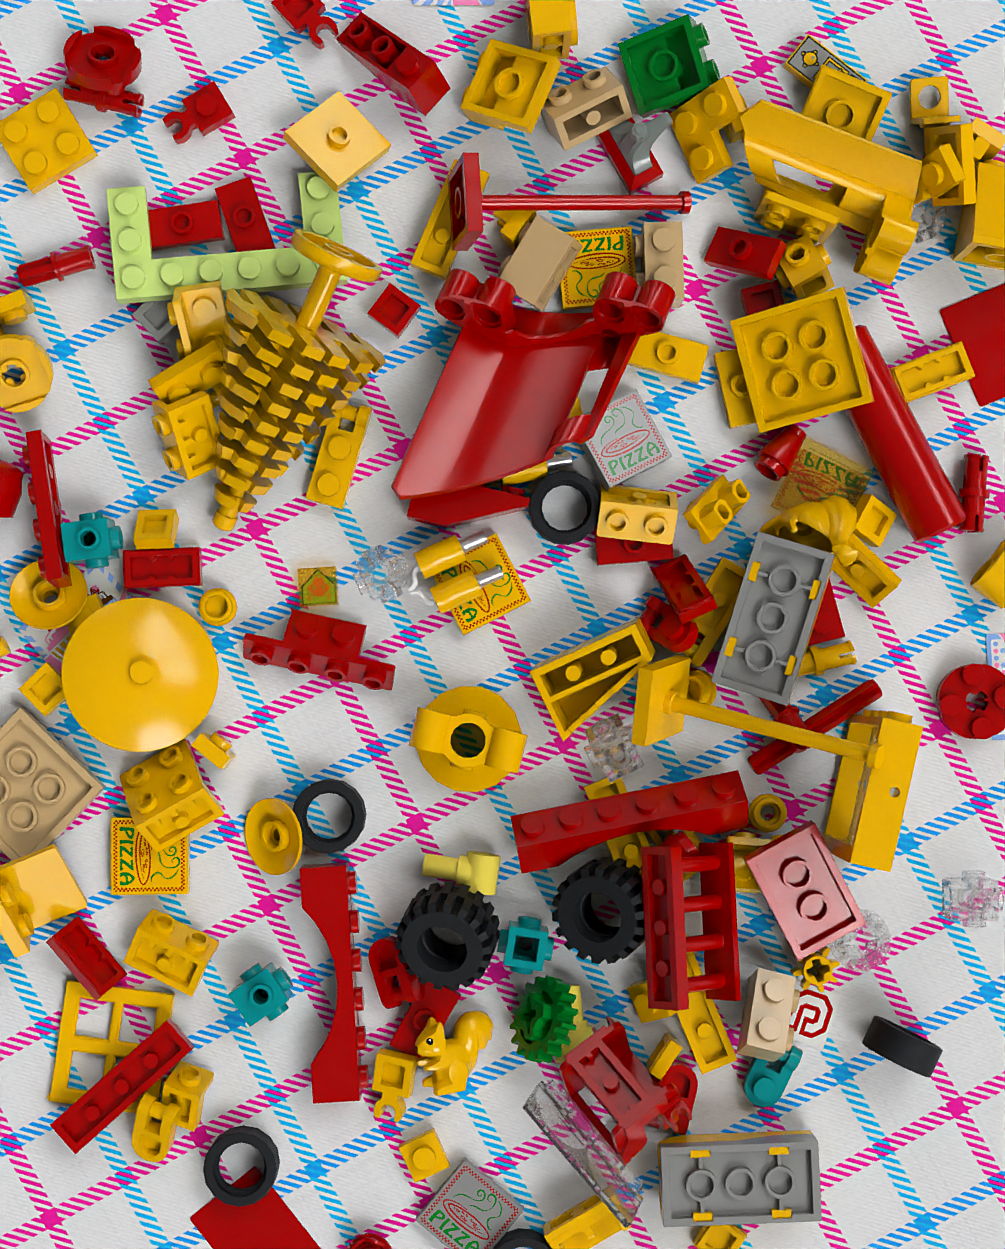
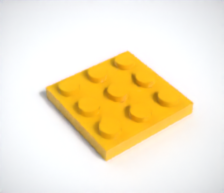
(802, 360)

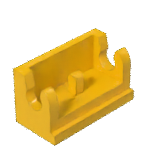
(582, 1226)

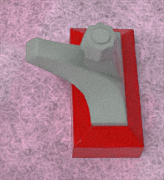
(630, 153)

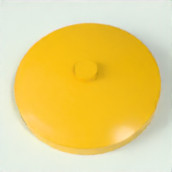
(139, 675)

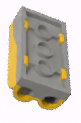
(773, 618)
(739, 1178)

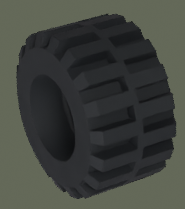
(580, 923)
(440, 961)

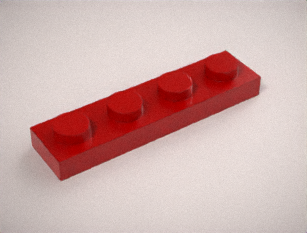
(45, 495)
(122, 1085)

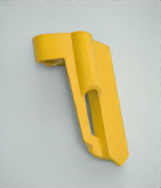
(870, 186)

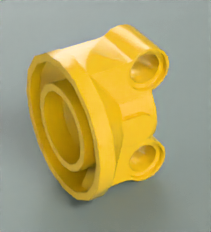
(473, 705)

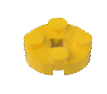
(37, 376)

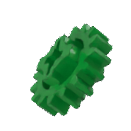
(543, 1019)

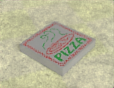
(625, 442)
(469, 1210)

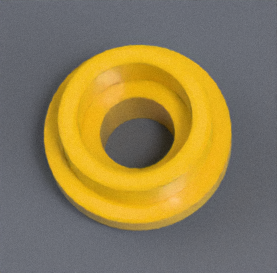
(779, 815)

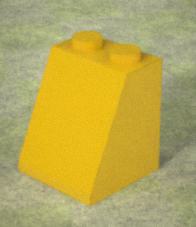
(982, 224)

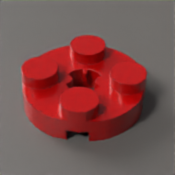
(110, 75)
(952, 701)

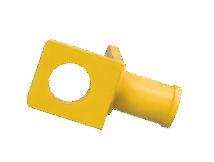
(933, 117)

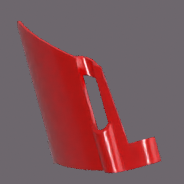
(517, 377)

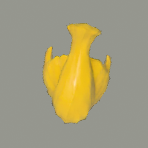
(818, 525)

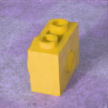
(552, 26)

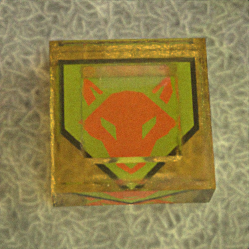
(318, 586)

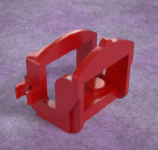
(623, 1089)

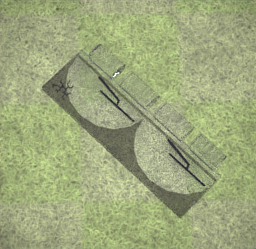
(588, 1156)

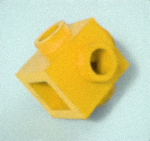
(804, 268)

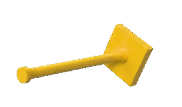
(664, 703)

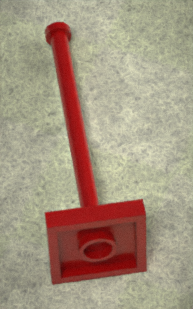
(468, 202)

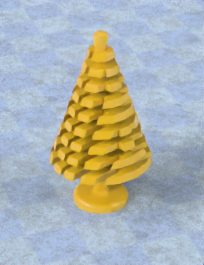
(285, 374)

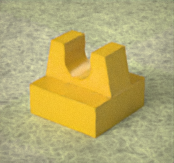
(986, 141)
(512, 224)

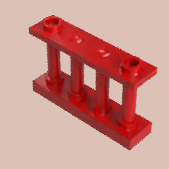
(665, 924)

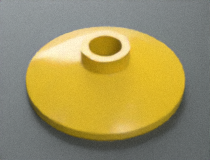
(31, 591)
(273, 836)

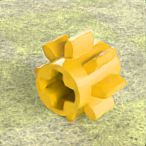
(824, 972)

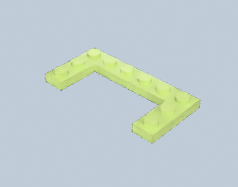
(149, 279)

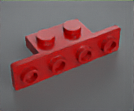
(321, 648)

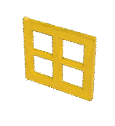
(110, 1047)

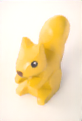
(452, 1057)

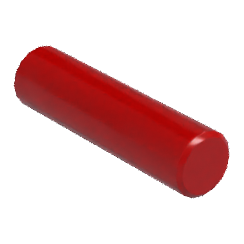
(903, 452)

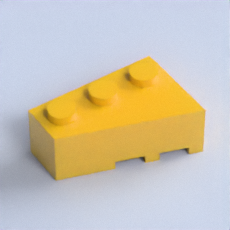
(590, 673)

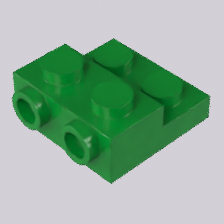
(668, 65)

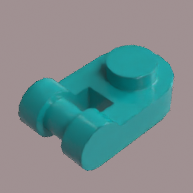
(765, 1085)

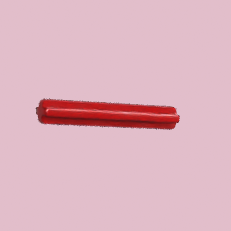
(820, 722)

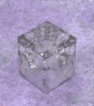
(390, 586)
(612, 747)
(971, 899)

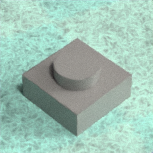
(155, 319)

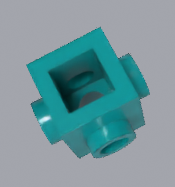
(78, 539)
(528, 959)
(252, 1002)

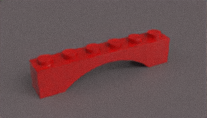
(699, 805)
(327, 900)

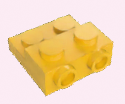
(509, 86)

